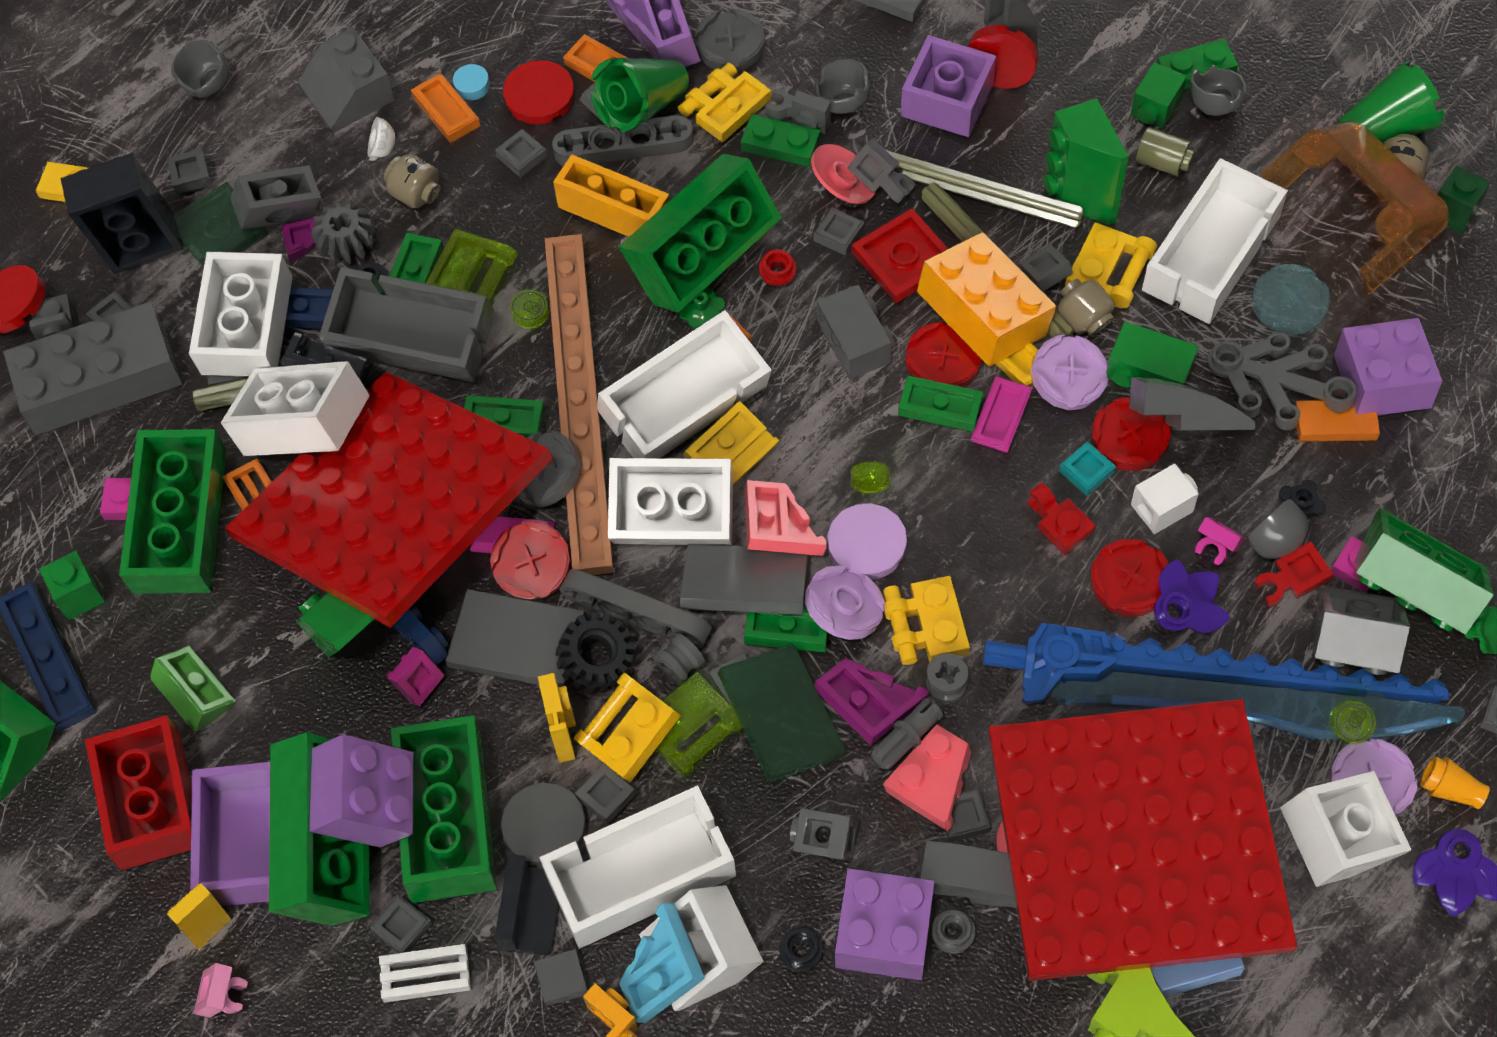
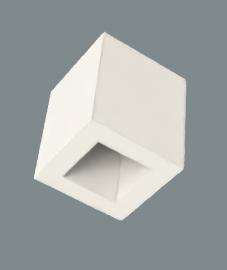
(1165, 498)

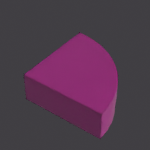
(298, 238)

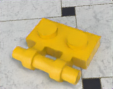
(731, 106)
(938, 618)

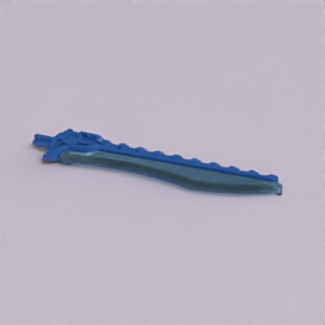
(1074, 660)

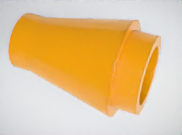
(1451, 782)

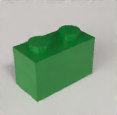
(1149, 355)

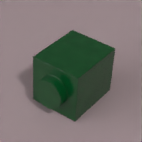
(1463, 195)

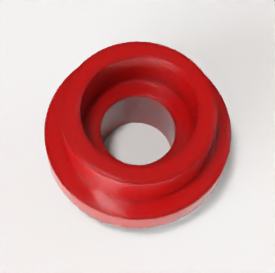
(777, 259)

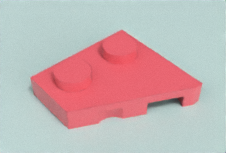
(777, 521)

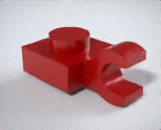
(1063, 523)

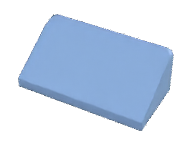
(1186, 977)

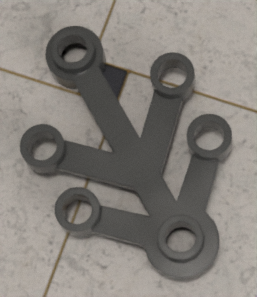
(1278, 375)

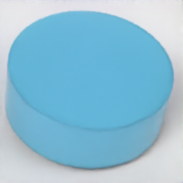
(471, 82)

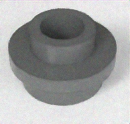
(956, 919)

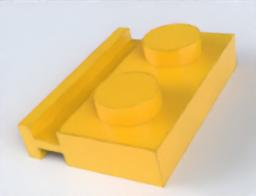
(734, 437)
(559, 715)

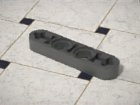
(624, 147)
(633, 607)

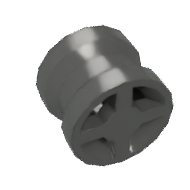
(678, 659)
(946, 689)

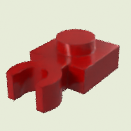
(1297, 572)

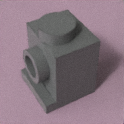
(842, 838)

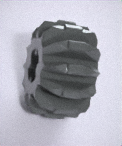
(343, 232)

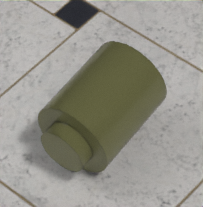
(1165, 152)

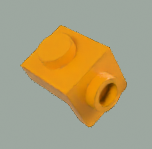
(611, 1009)

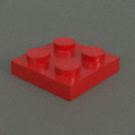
(897, 253)

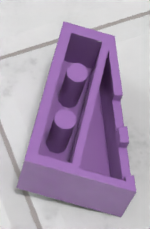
(658, 27)

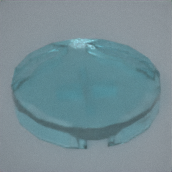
(1290, 299)

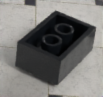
(121, 213)

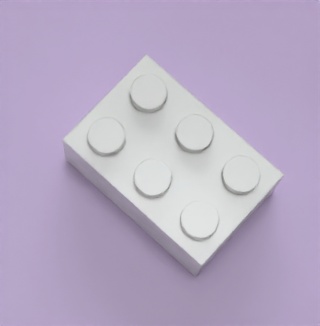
(240, 313)
(295, 409)
(670, 501)

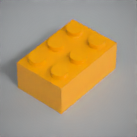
(986, 298)

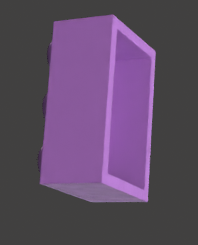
(231, 832)

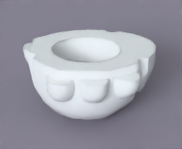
(381, 139)

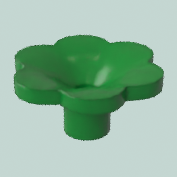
(702, 308)
(1485, 630)

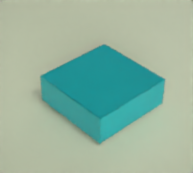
(1087, 468)

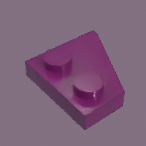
(867, 698)

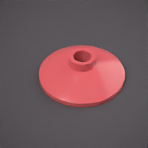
(830, 168)

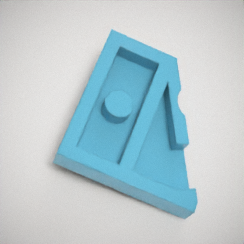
(661, 968)

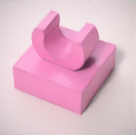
(214, 991)

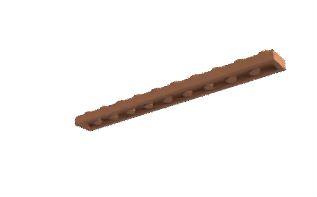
(578, 402)

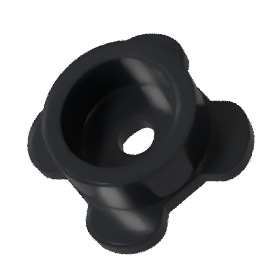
(1307, 491)

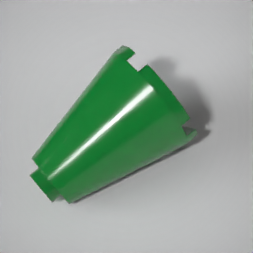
(636, 89)
(1398, 105)

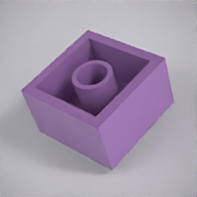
(948, 86)
(1389, 366)
(361, 791)
(884, 924)

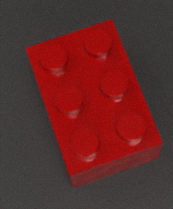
(142, 792)

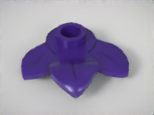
(1192, 598)
(1456, 878)

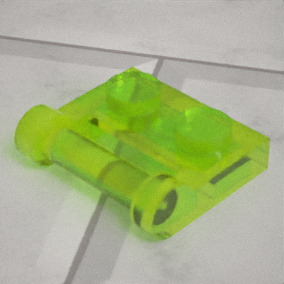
(463, 259)
(696, 704)

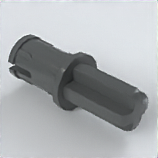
(906, 734)

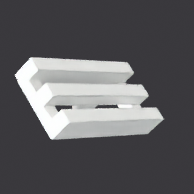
(390, 961)

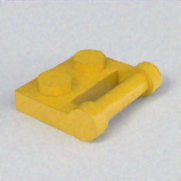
(1101, 256)
(635, 735)

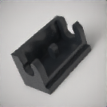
(308, 351)

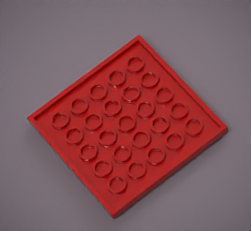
(392, 501)
(1139, 840)

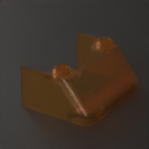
(1412, 210)

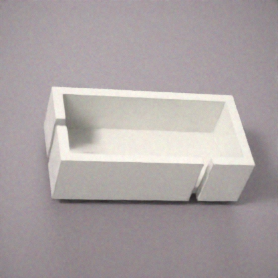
(1214, 240)
(683, 388)
(638, 866)

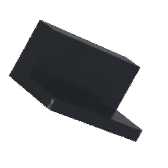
(526, 910)

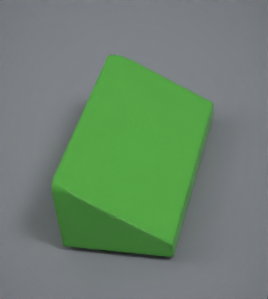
(191, 687)

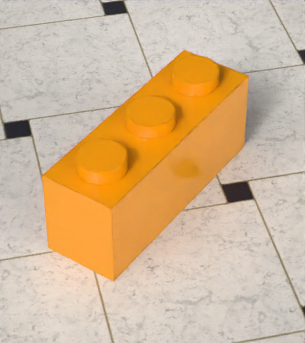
(606, 196)

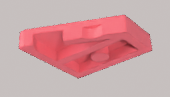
(932, 776)

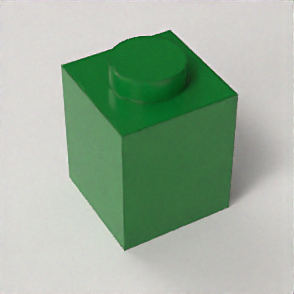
(1158, 95)
(71, 585)

